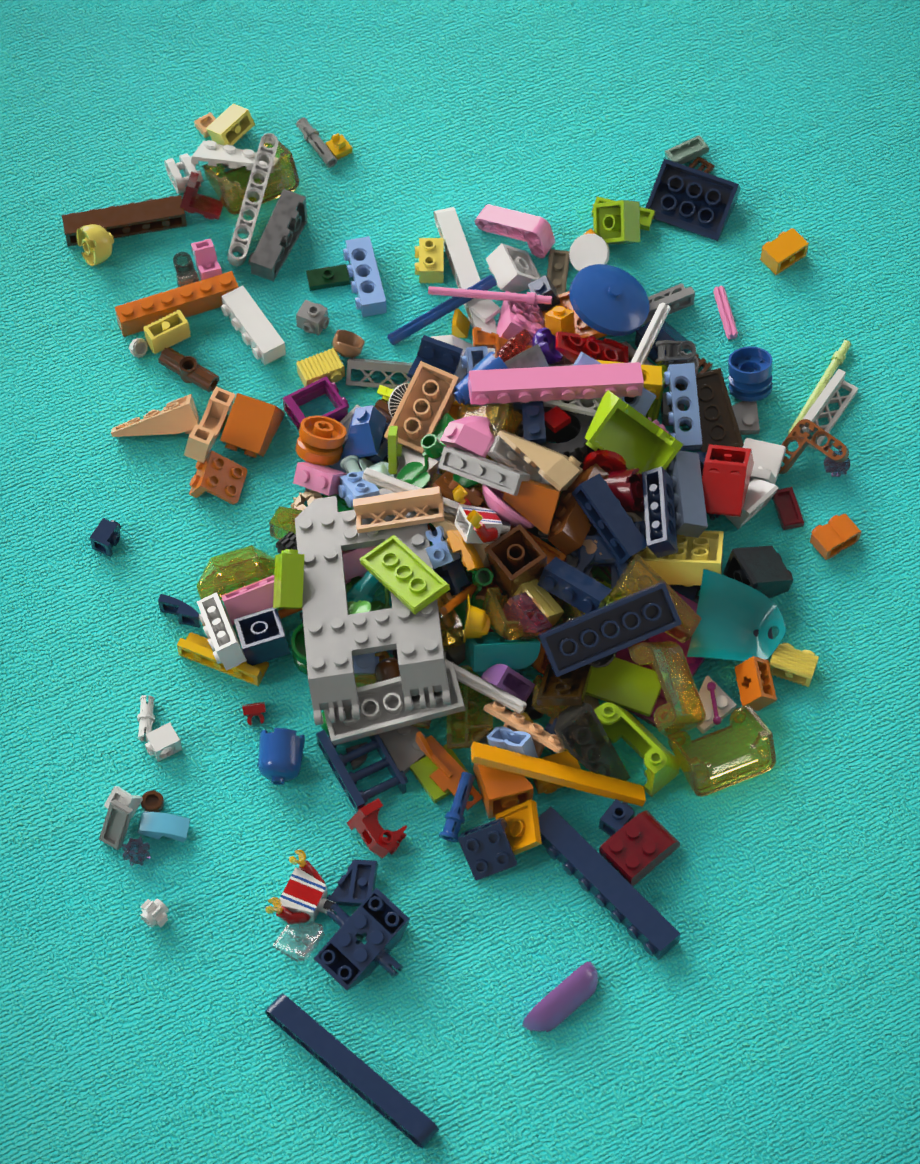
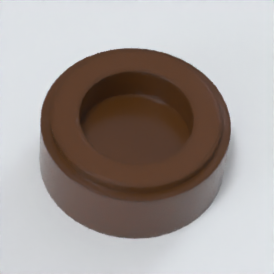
(152, 801)

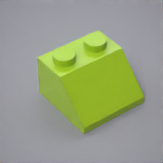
(617, 221)

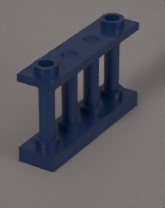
(349, 780)

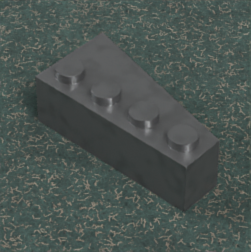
(279, 235)

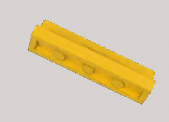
(199, 650)

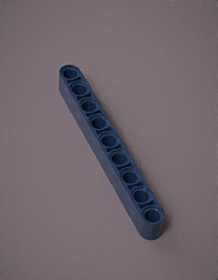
(352, 1071)

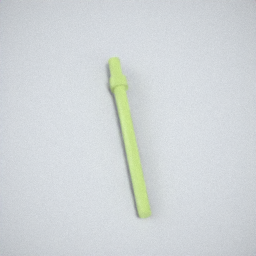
(836, 360)

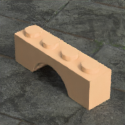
(205, 434)

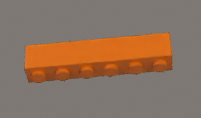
(189, 299)

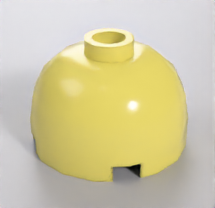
(95, 242)

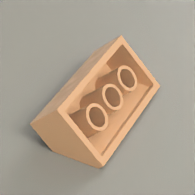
(423, 405)

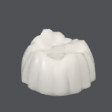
(138, 347)

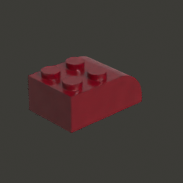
(638, 847)

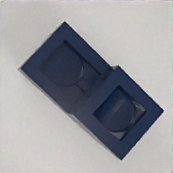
(184, 612)

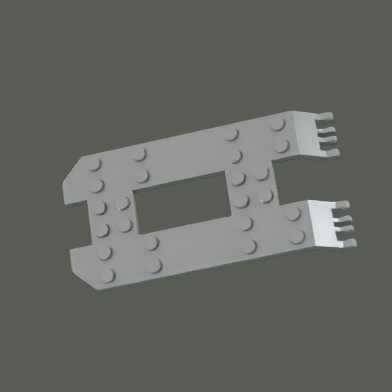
(336, 636)

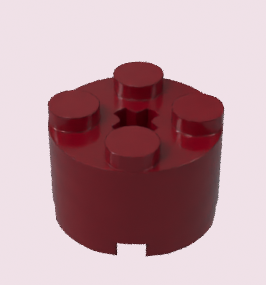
(627, 488)

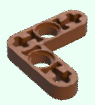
(805, 438)

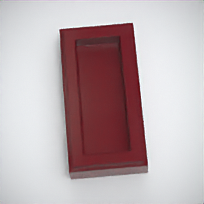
(787, 509)

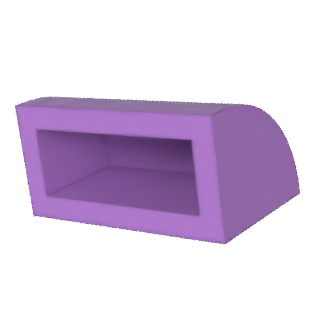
(509, 681)

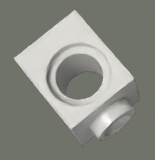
(163, 742)

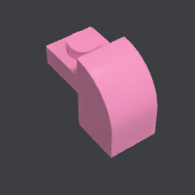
(206, 259)

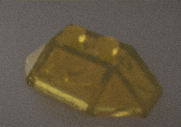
(234, 571)
(473, 722)

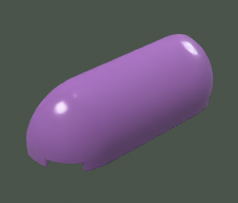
(563, 999)

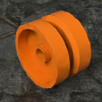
(320, 440)

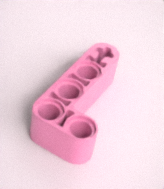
(519, 226)

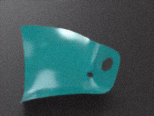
(730, 616)

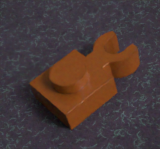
(473, 495)

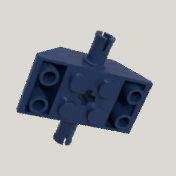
(346, 955)

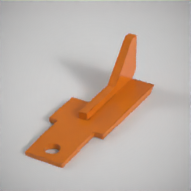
(448, 771)

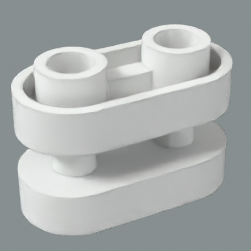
(173, 171)

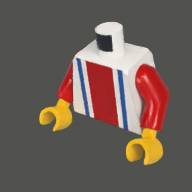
(477, 523)
(303, 894)

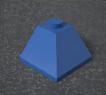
(364, 432)

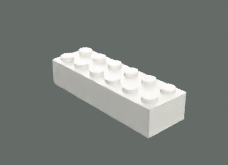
(384, 709)

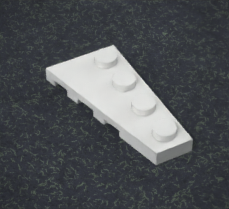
(227, 154)

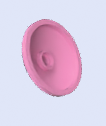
(504, 511)

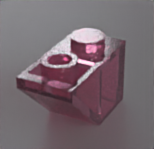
(524, 610)

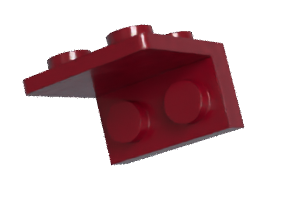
(199, 203)

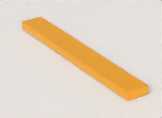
(557, 774)

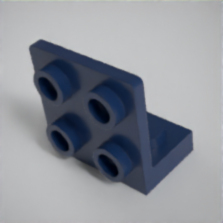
(438, 355)
(487, 849)

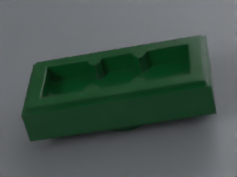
(328, 277)

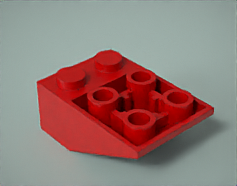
(726, 479)

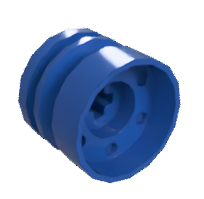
(750, 373)

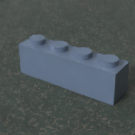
(688, 494)

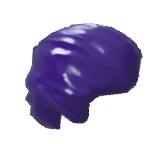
(547, 343)

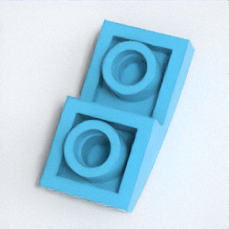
(163, 824)

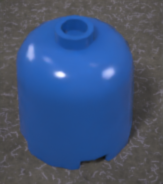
(280, 755)

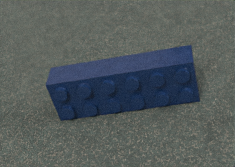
(609, 629)

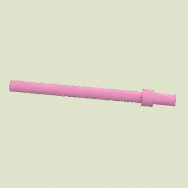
(529, 298)

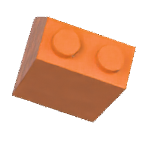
(251, 425)
(535, 502)
(501, 789)

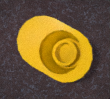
(476, 622)

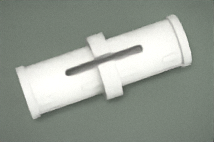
(146, 716)

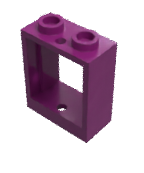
(310, 392)

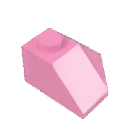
(470, 435)

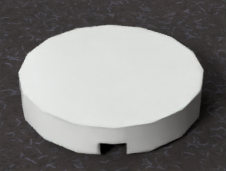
(588, 250)

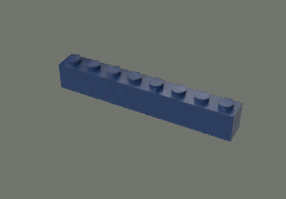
(607, 885)

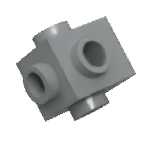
(312, 317)

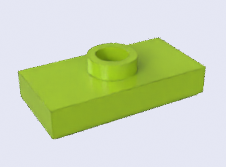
(394, 450)

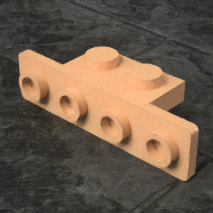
(518, 723)

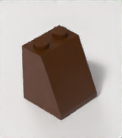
(515, 560)

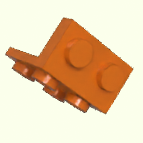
(219, 477)

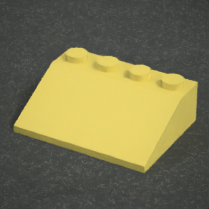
(692, 557)

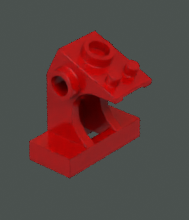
(371, 831)

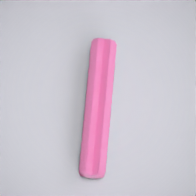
(725, 312)

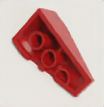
(573, 344)

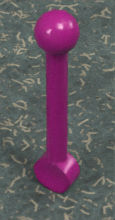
(711, 686)

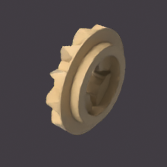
(308, 495)

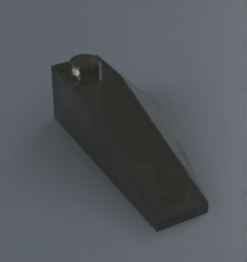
(588, 742)

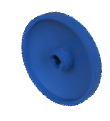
(609, 300)

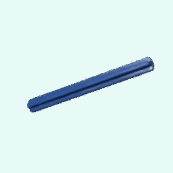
(438, 312)

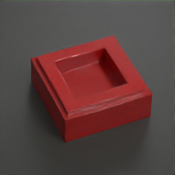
(556, 419)

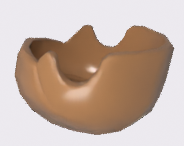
(348, 344)

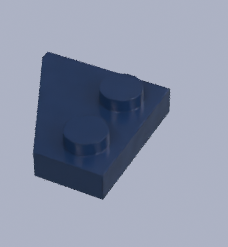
(355, 884)

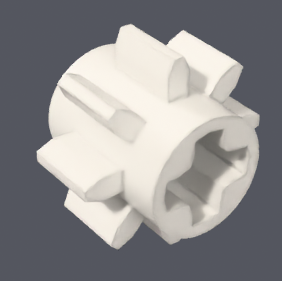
(154, 913)

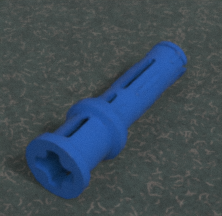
(455, 816)

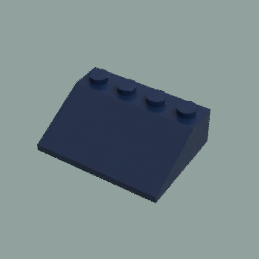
(692, 199)

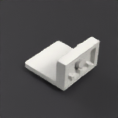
(766, 459)

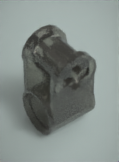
(187, 273)

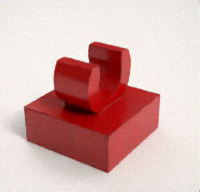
(254, 709)

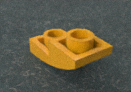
(470, 556)

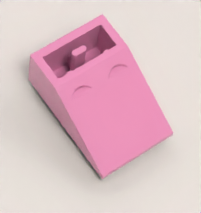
(519, 316)

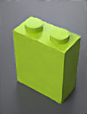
(288, 580)

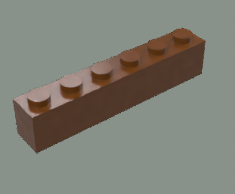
(128, 218)

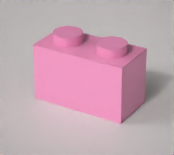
(318, 478)

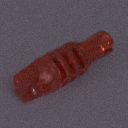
(514, 345)

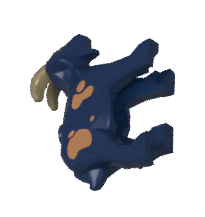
(597, 553)

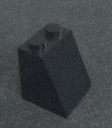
(759, 569)

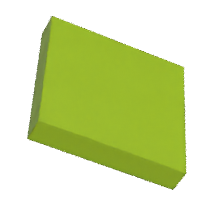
(424, 768)

